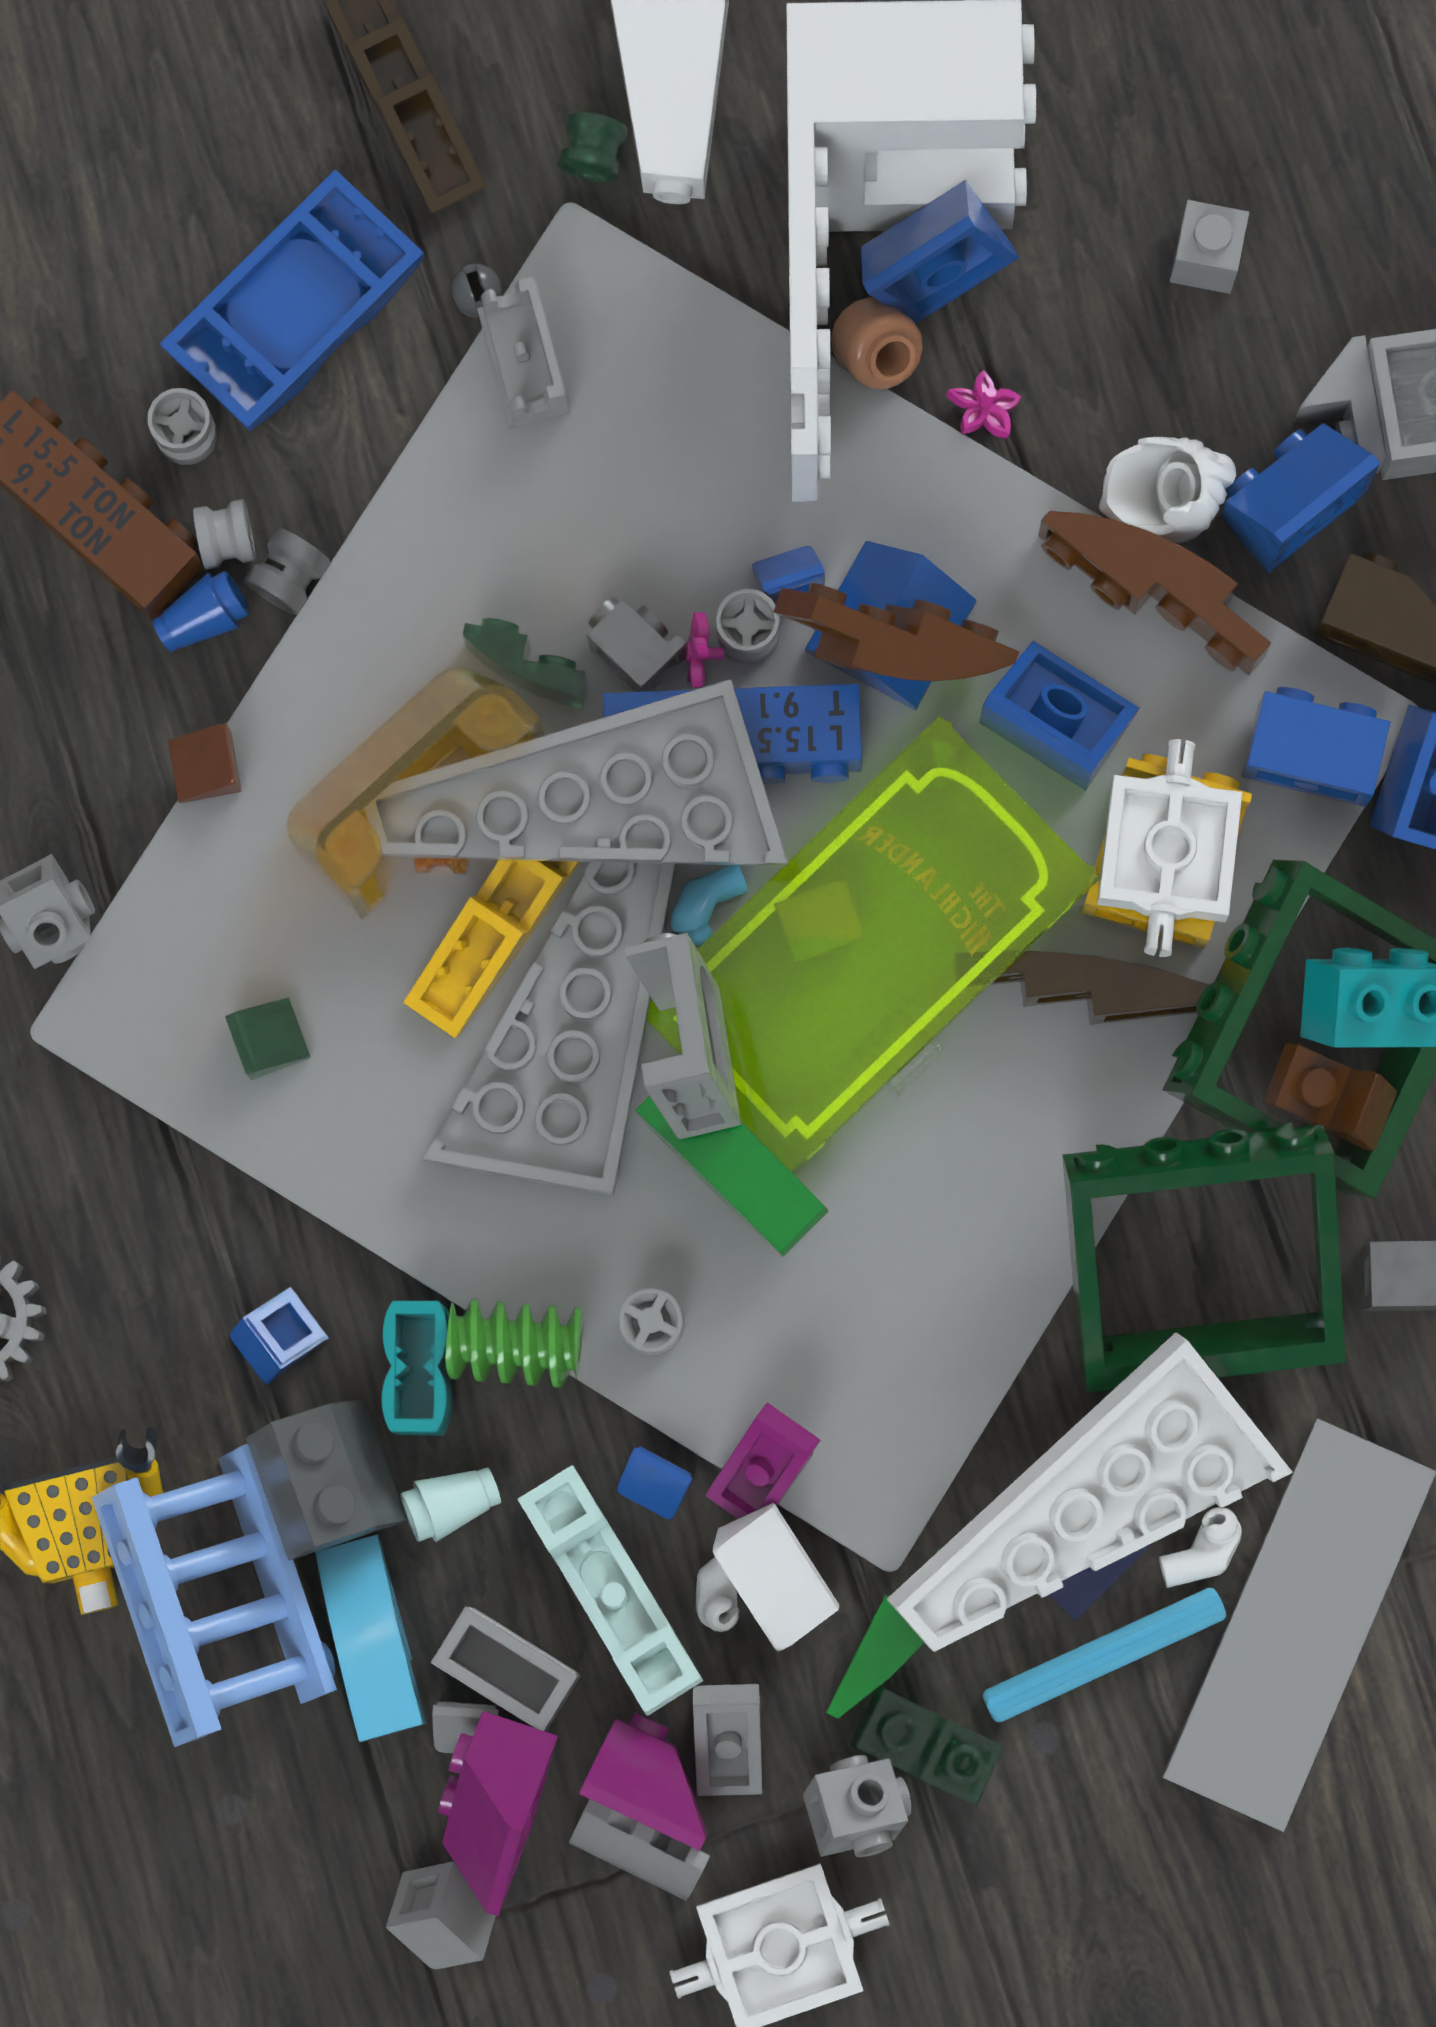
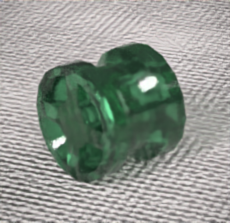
(592, 147)

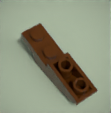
(1137, 564)
(895, 640)

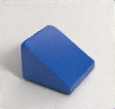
(789, 571)
(277, 1335)
(654, 1483)

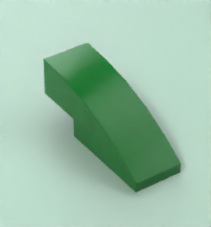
(745, 1178)

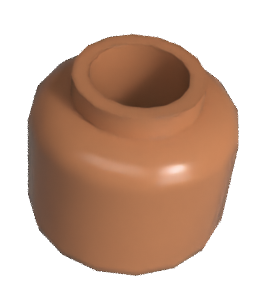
(876, 343)

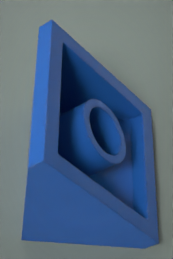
(935, 254)
(897, 578)
(1057, 714)

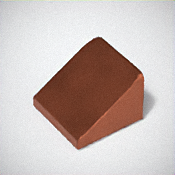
(204, 764)

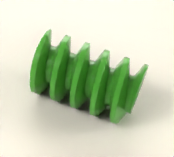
(513, 1344)

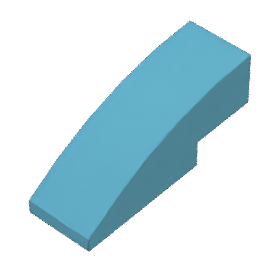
(369, 1638)

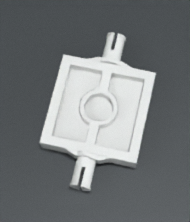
(1169, 848)
(779, 1948)

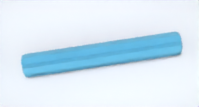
(1104, 1655)

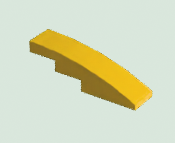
(486, 940)

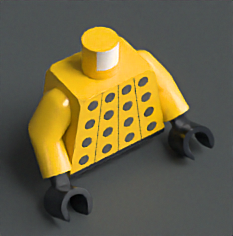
(54, 1527)

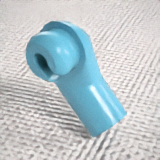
(699, 899)

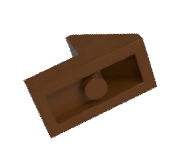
(1329, 1094)

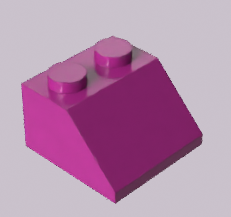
(494, 1802)

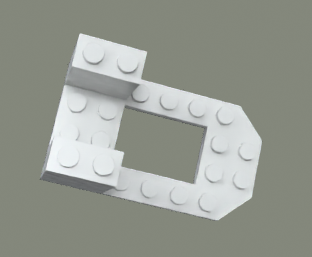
(880, 122)

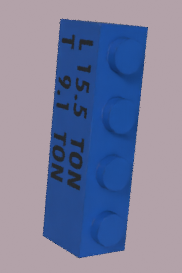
(788, 727)

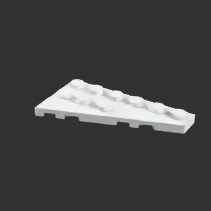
(1110, 1486)

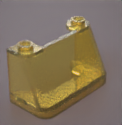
(447, 713)

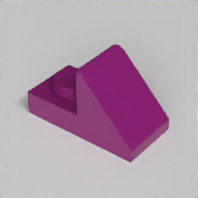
(763, 1463)

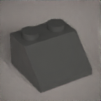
(325, 1477)

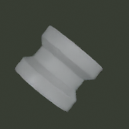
(224, 534)
(646, 1307)

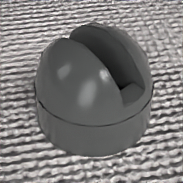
(462, 292)

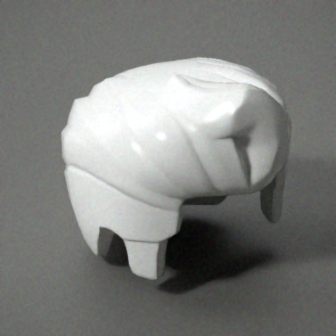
(1167, 486)

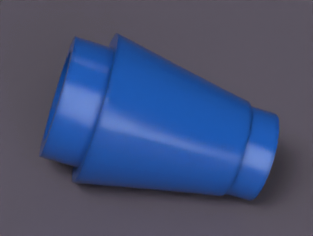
(202, 612)

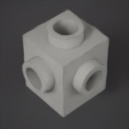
(44, 913)
(857, 1806)

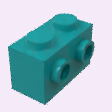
(1370, 1000)

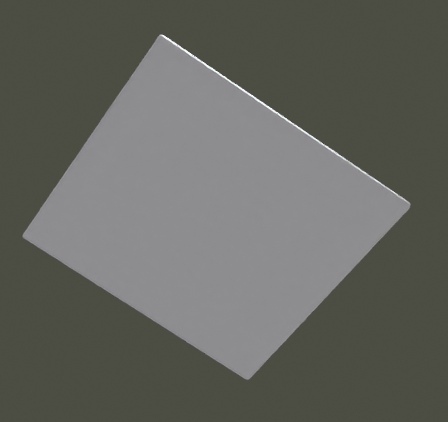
(662, 491)

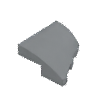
(639, 1850)

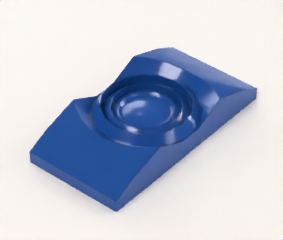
(294, 301)

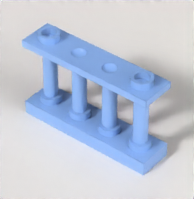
(172, 1640)

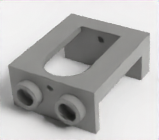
(698, 1086)

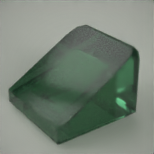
(267, 1037)

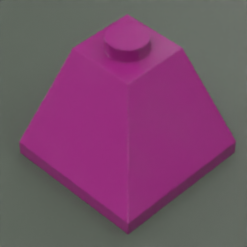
(646, 1781)

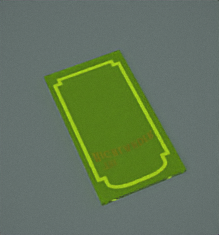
(879, 938)

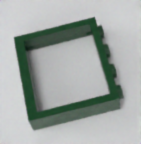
(1231, 997)
(1174, 1164)

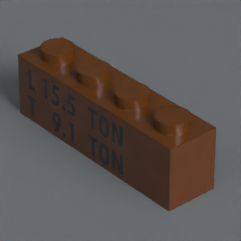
(90, 510)

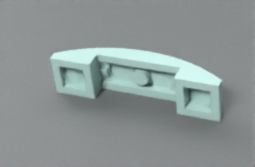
(610, 1590)

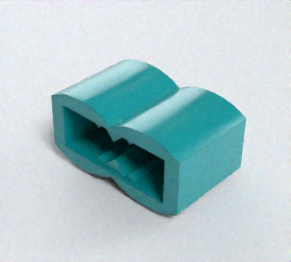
(416, 1388)

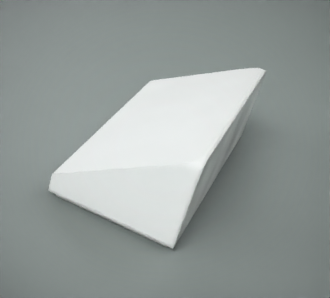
(774, 1576)

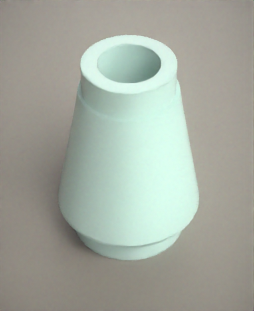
(448, 1502)

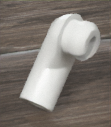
(1209, 1553)
(716, 1598)

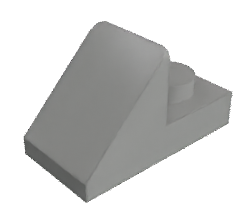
(1348, 393)
(727, 1739)

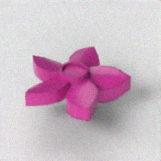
(985, 406)
(698, 651)

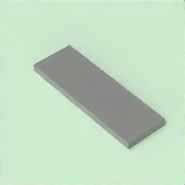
(1299, 1624)

